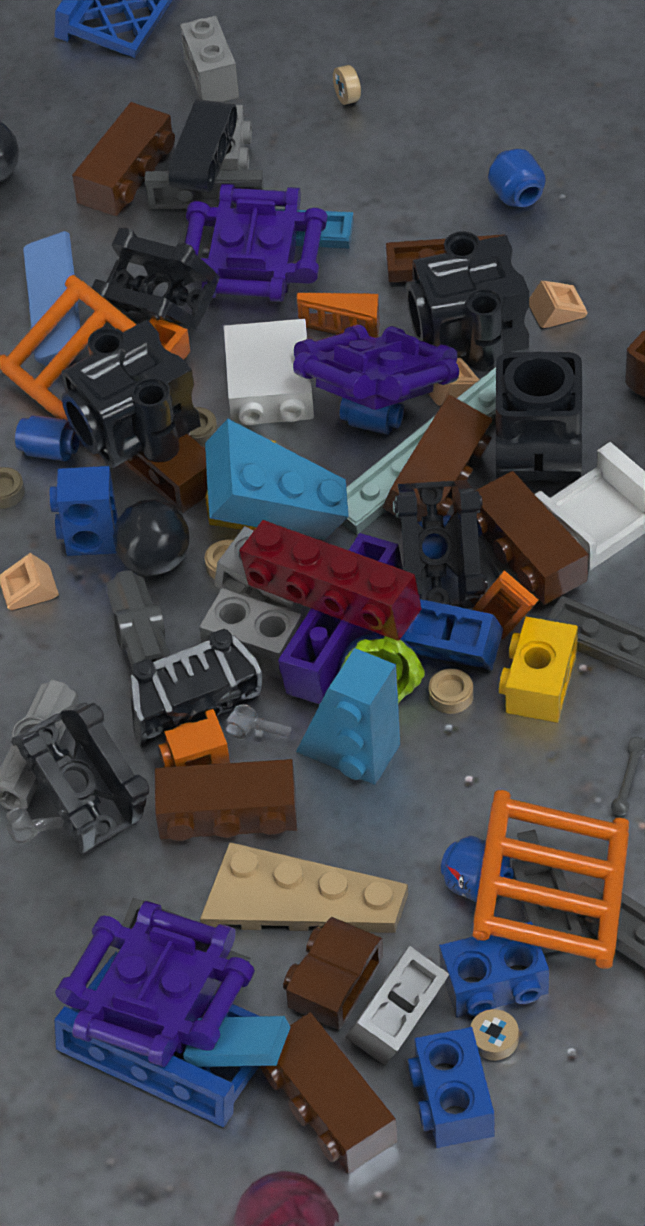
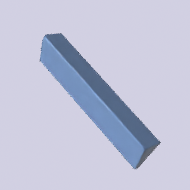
(47, 269)

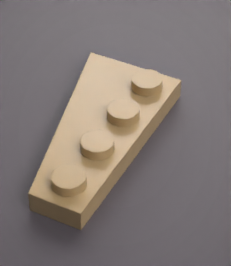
(283, 890)

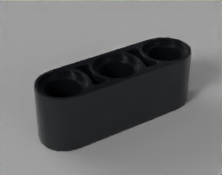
(202, 145)

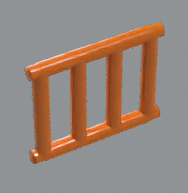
(38, 387)
(493, 884)

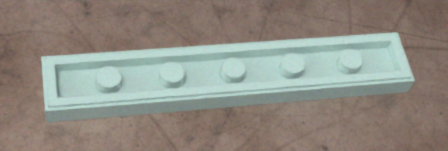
(370, 490)

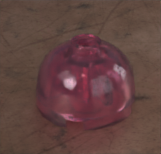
(285, 1200)

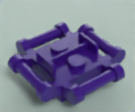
(256, 243)
(375, 369)
(156, 984)

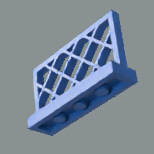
(72, 14)
(177, 1082)

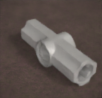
(16, 782)

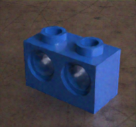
(85, 510)
(455, 635)
(491, 963)
(458, 1086)

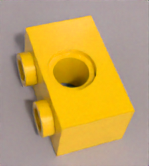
(543, 690)

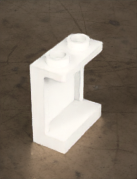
(262, 373)
(603, 506)

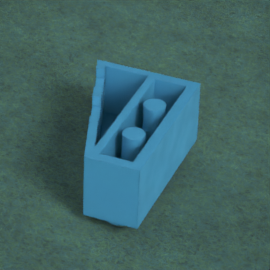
(263, 481)
(357, 719)

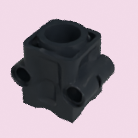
(470, 299)
(130, 396)
(539, 416)

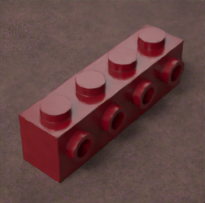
(331, 579)

